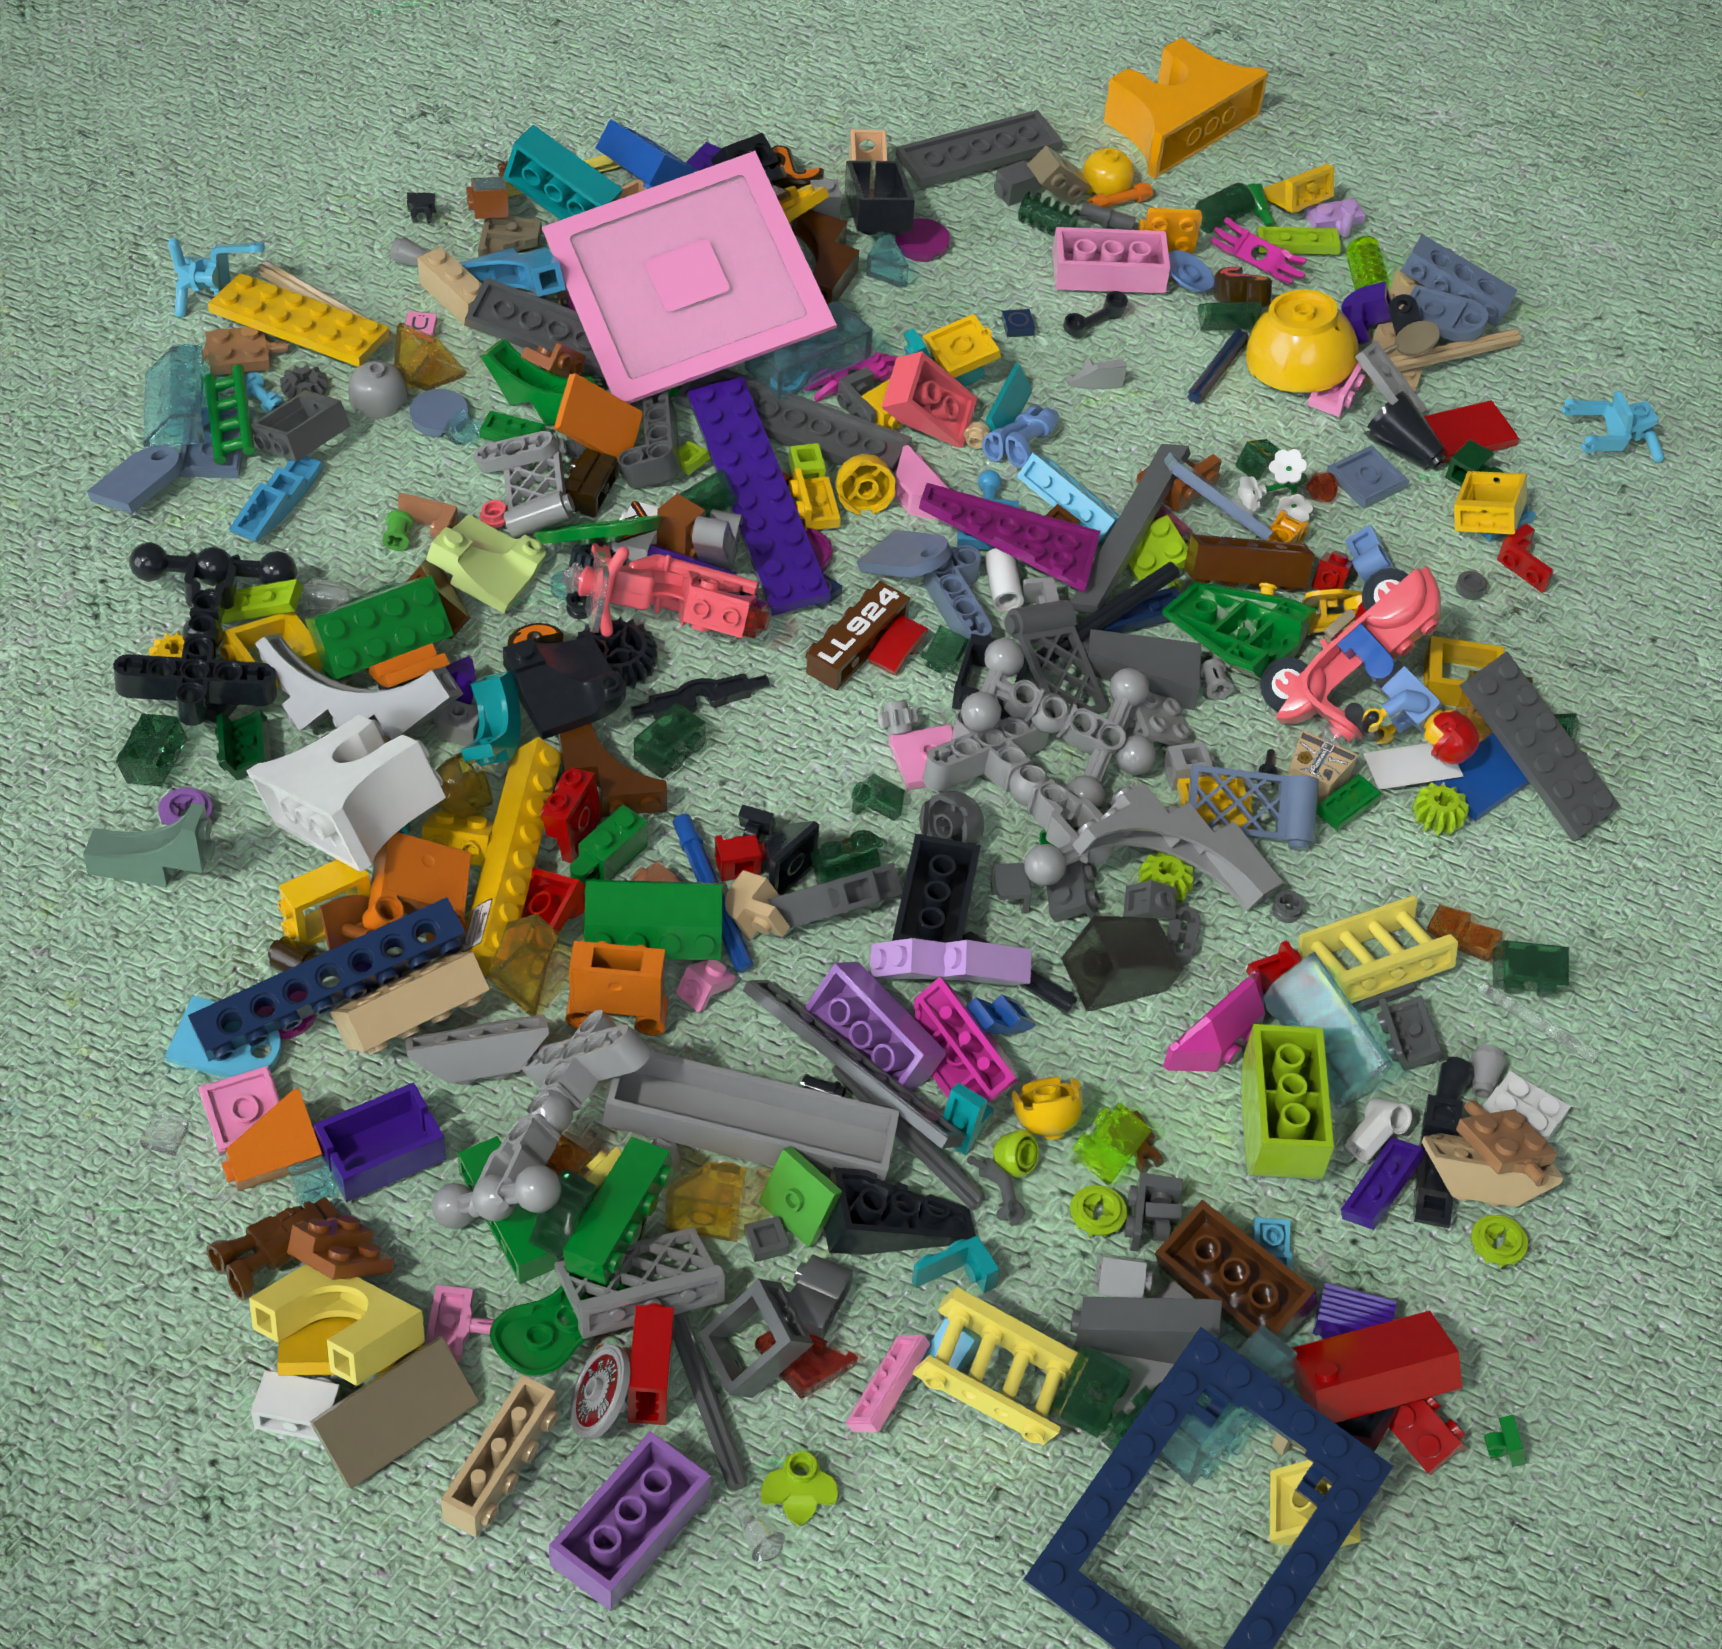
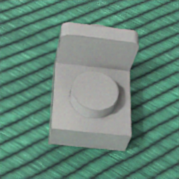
(1039, 590)

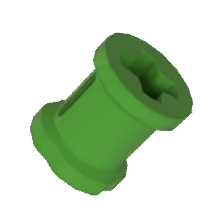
(398, 524)

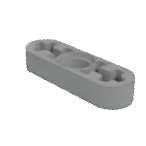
(532, 447)

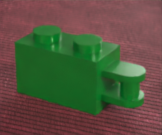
(610, 846)

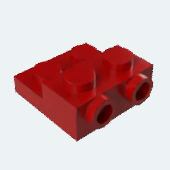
(572, 811)

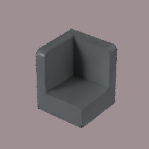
(1011, 882)

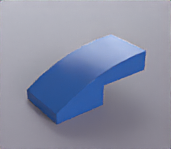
(1001, 1016)

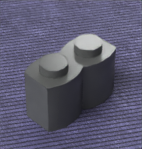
(819, 1293)

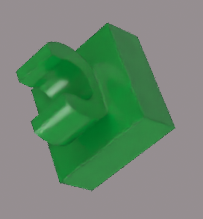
(1506, 1442)

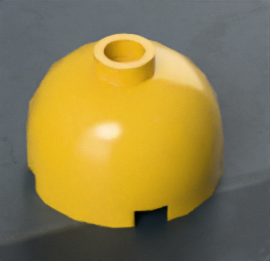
(1108, 172)
(865, 484)
(1049, 1106)

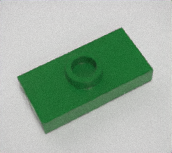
(503, 426)
(1348, 802)

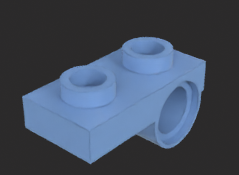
(1368, 552)

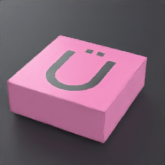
(422, 321)

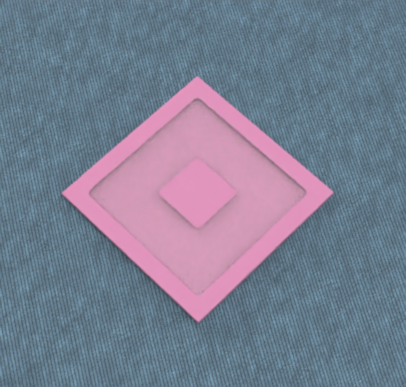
(688, 278)

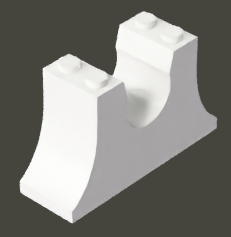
(349, 790)

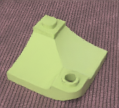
(487, 561)

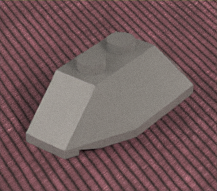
(478, 1050)

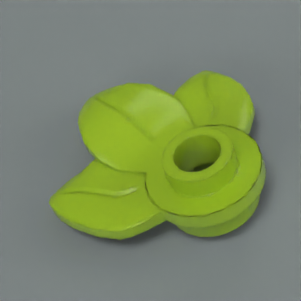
(799, 1493)

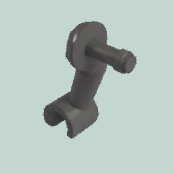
(992, 1171)

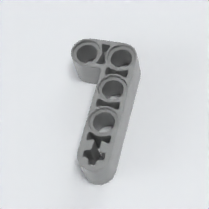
(717, 538)

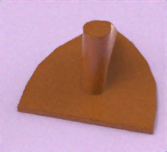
(344, 919)

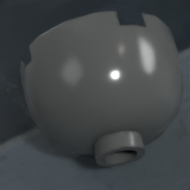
(952, 817)

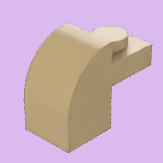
(750, 908)

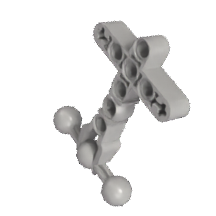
(1003, 760)
(566, 1078)

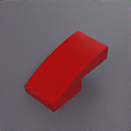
(896, 645)

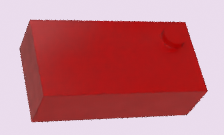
(1377, 1367)

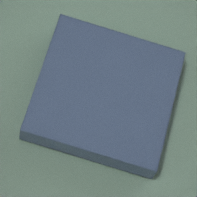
(1368, 477)

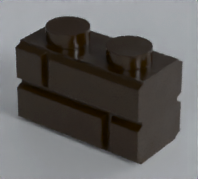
(591, 481)

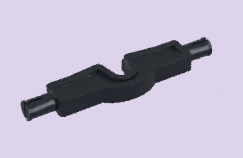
(716, 692)

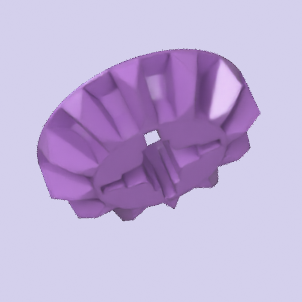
(180, 799)

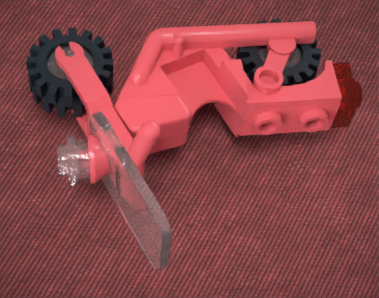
(717, 603)

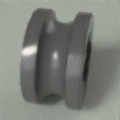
(1296, 906)

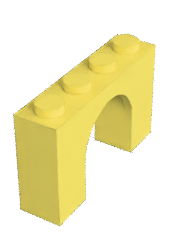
(380, 1336)

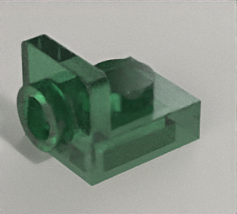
(1256, 457)

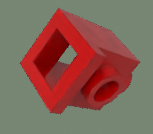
(738, 855)

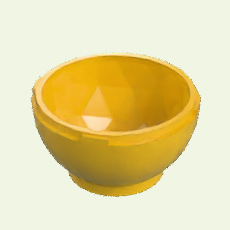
(1302, 343)

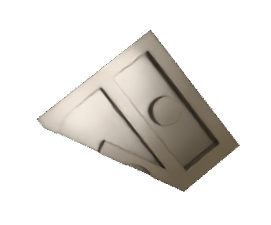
(509, 233)

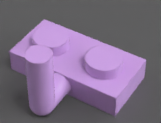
(1336, 215)

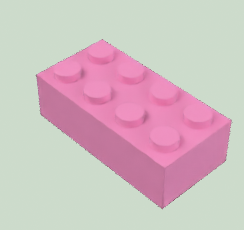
(1110, 260)

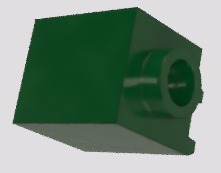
(1470, 458)

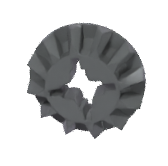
(290, 382)

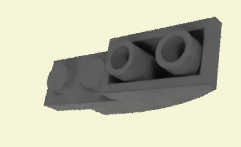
(838, 895)

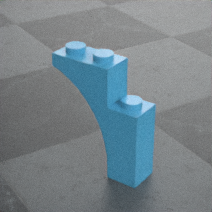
(531, 271)

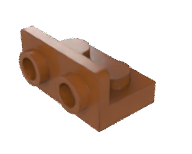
(561, 361)

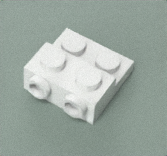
(1534, 1104)

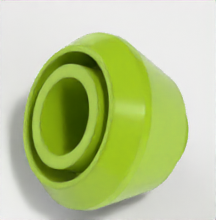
(1017, 1153)

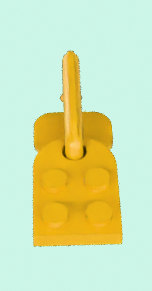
(1324, 599)

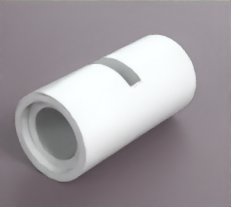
(1003, 580)

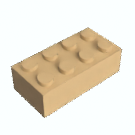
(410, 1001)

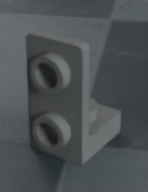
(850, 392)
(1151, 1189)

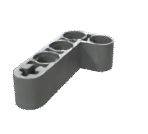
(660, 456)

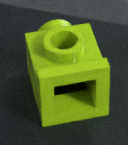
(809, 459)

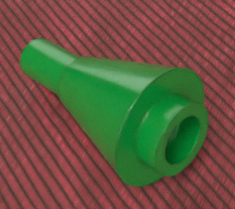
(1261, 207)

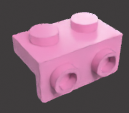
(1340, 396)

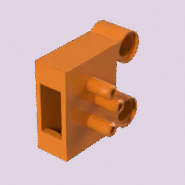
(413, 875)
(618, 982)

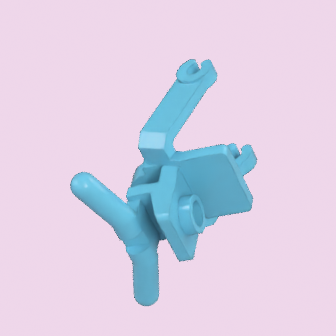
(203, 271)
(1622, 423)

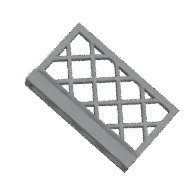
(681, 1290)

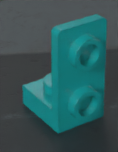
(967, 1253)

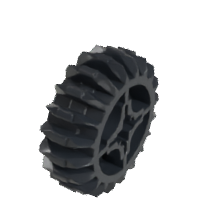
(627, 650)

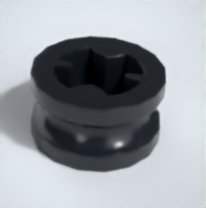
(574, 610)

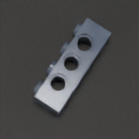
(1450, 273)

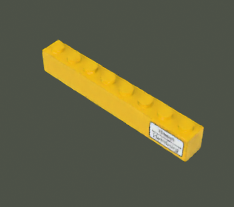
(511, 848)

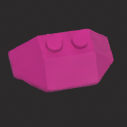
(1221, 1032)
(972, 1053)

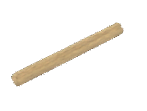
(292, 283)
(1458, 350)

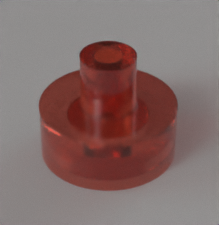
(1322, 487)

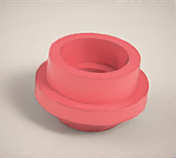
(493, 513)

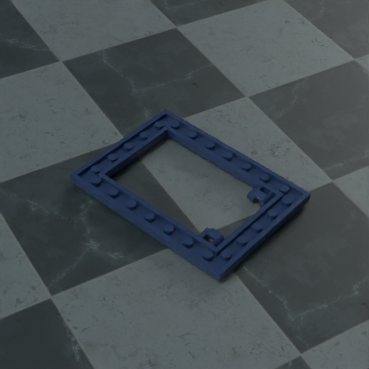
(1224, 1377)

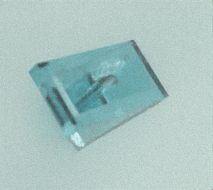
(887, 262)

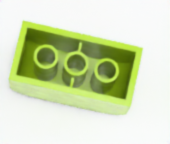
(1286, 1102)

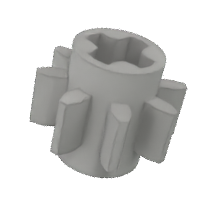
(897, 717)

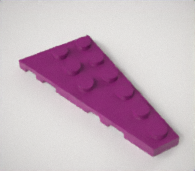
(1036, 539)

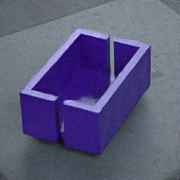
(380, 1141)

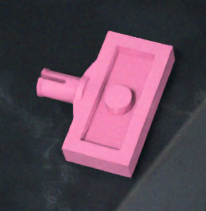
(453, 1318)

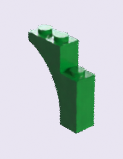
(524, 381)

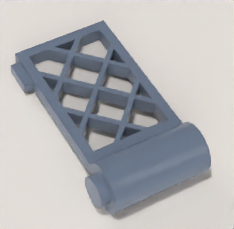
(1295, 804)

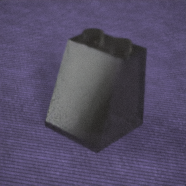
(1120, 961)

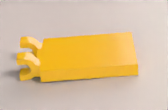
(307, 1349)

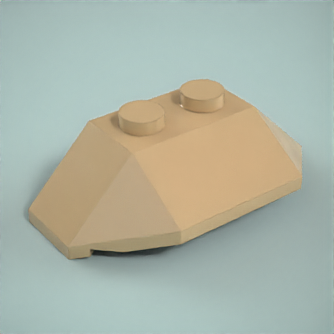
(1472, 1178)

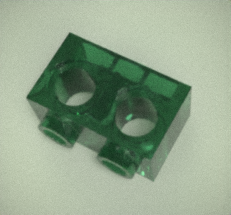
(151, 749)
(557, 1224)

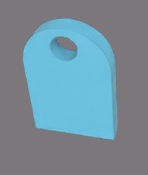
(187, 1051)

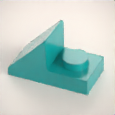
(968, 1114)

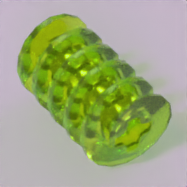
(1366, 262)

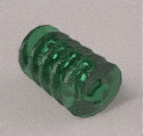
(1229, 202)
(1044, 216)

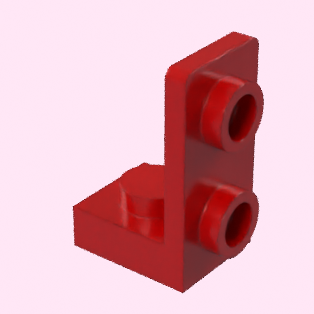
(1516, 557)

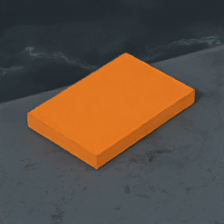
(597, 418)

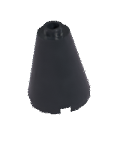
(1406, 433)

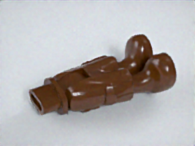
(268, 1240)

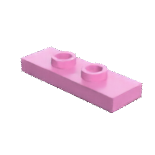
(888, 1383)

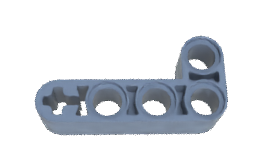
(953, 597)

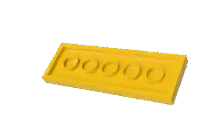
(299, 319)

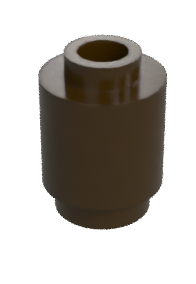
(289, 953)

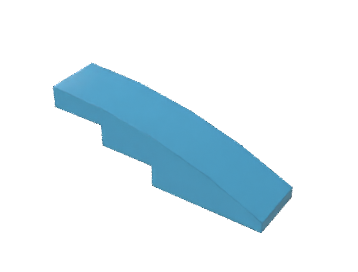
(276, 499)

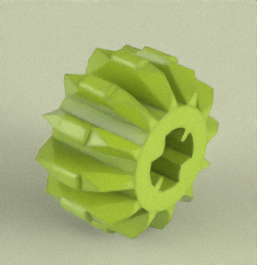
(1440, 808)
(1169, 871)

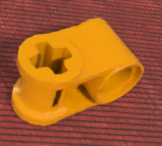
(1288, 529)

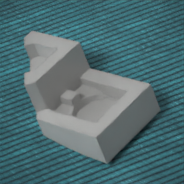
(1099, 375)

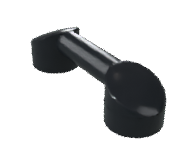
(1113, 308)

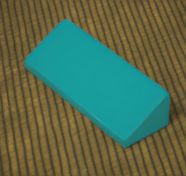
(1009, 400)

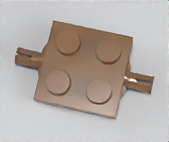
(239, 346)
(1507, 1142)

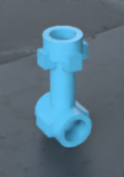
(255, 386)

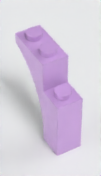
(952, 961)

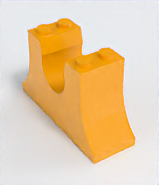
(1187, 109)

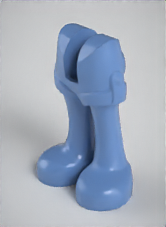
(1016, 436)

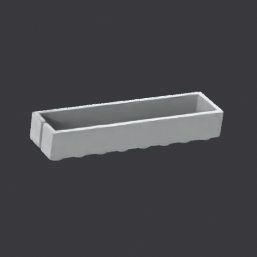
(749, 1116)

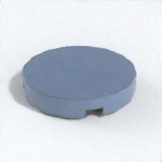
(434, 409)

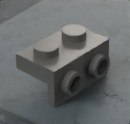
(1074, 893)
(1410, 1031)

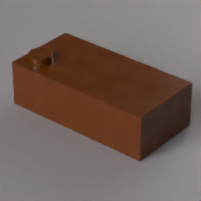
(1227, 1265)

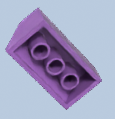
(875, 1024)

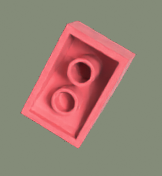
(929, 399)

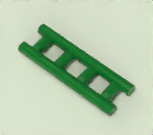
(241, 421)

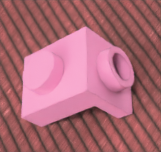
(702, 981)

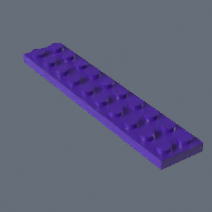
(771, 522)

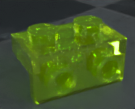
(1111, 1142)

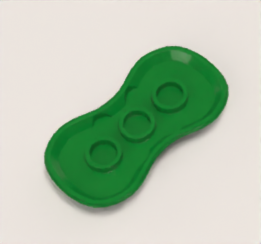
(588, 532)
(540, 1334)

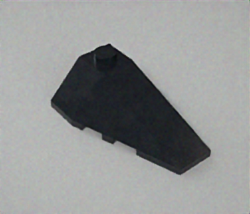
(889, 1218)

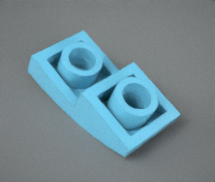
(1273, 1237)

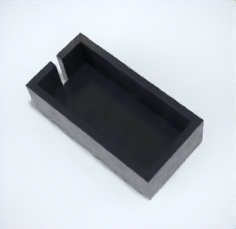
(885, 207)

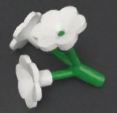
(1289, 473)

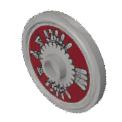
(600, 1392)

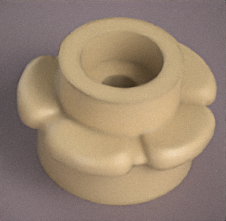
(975, 434)

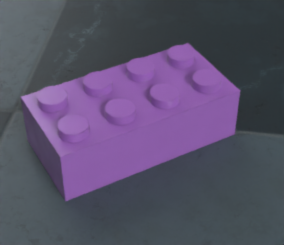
(629, 1520)

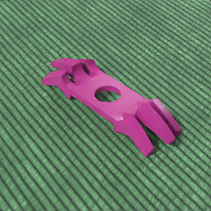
(1243, 248)
(876, 364)

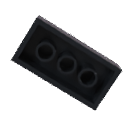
(937, 890)

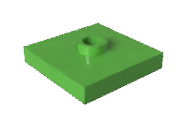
(800, 1196)

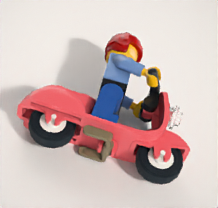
(1397, 613)

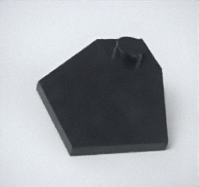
(789, 854)

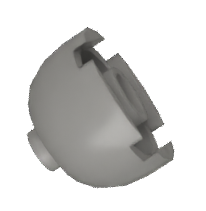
(377, 389)

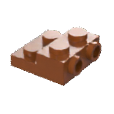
(338, 1248)

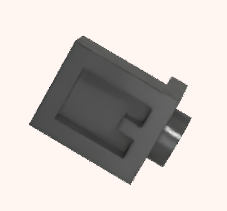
(1150, 900)

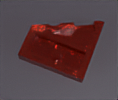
(814, 1367)

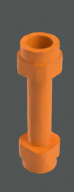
(1140, 192)

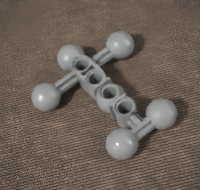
(1127, 687)

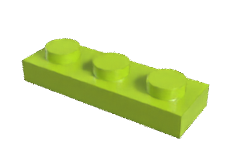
(1301, 239)
(264, 600)

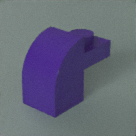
(1367, 307)

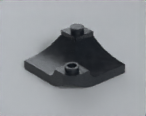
(563, 683)

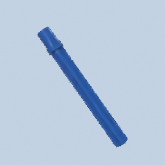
(692, 845)

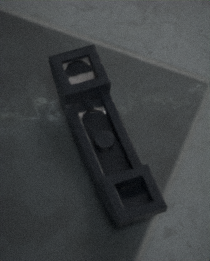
(1431, 1197)

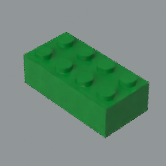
(379, 627)

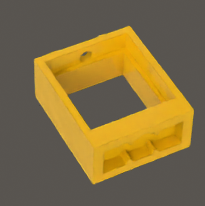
(1489, 504)
(243, 637)
(1454, 652)
(313, 889)

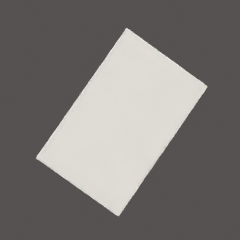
(1408, 766)

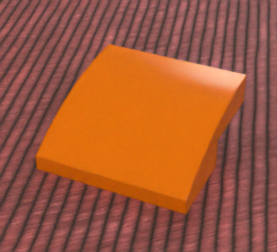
(407, 666)

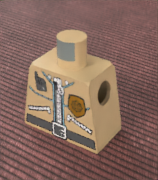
(1323, 761)

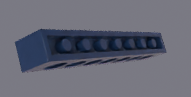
(340, 963)

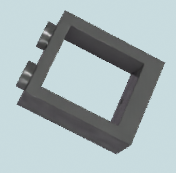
(300, 425)
(784, 1325)

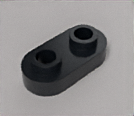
(1404, 317)

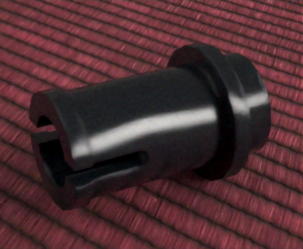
(823, 1086)

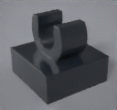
(421, 203)
(756, 821)

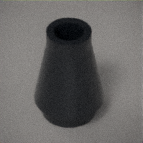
(1454, 1077)

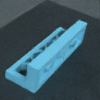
(1061, 488)

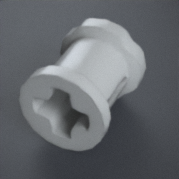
(1216, 679)

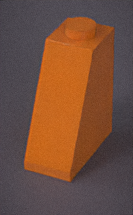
(272, 1144)

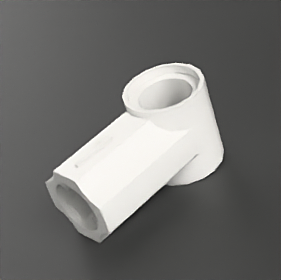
(1381, 1121)

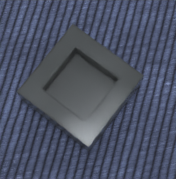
(766, 1239)

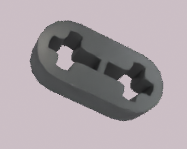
(1188, 936)

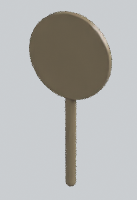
(1415, 338)

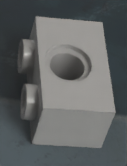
(1121, 1276)

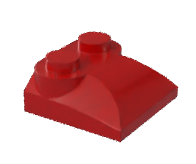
(554, 898)

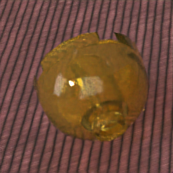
(464, 788)

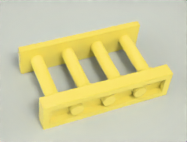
(1387, 972)
(1013, 1335)

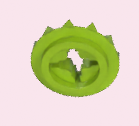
(1087, 1200)
(1489, 1229)

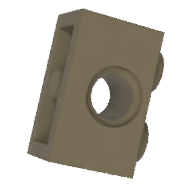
(1058, 175)

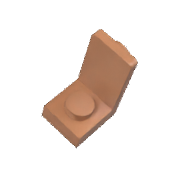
(429, 512)

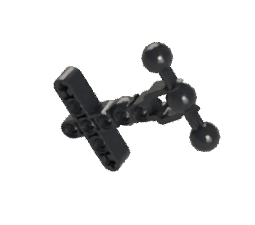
(197, 676)

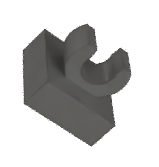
(1161, 1217)

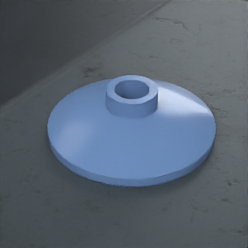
(1190, 271)

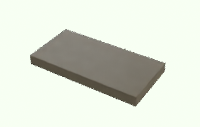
(394, 1412)

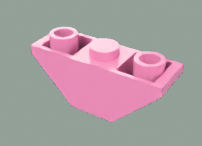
(911, 481)

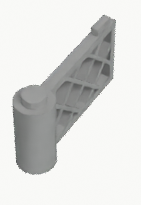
(540, 509)

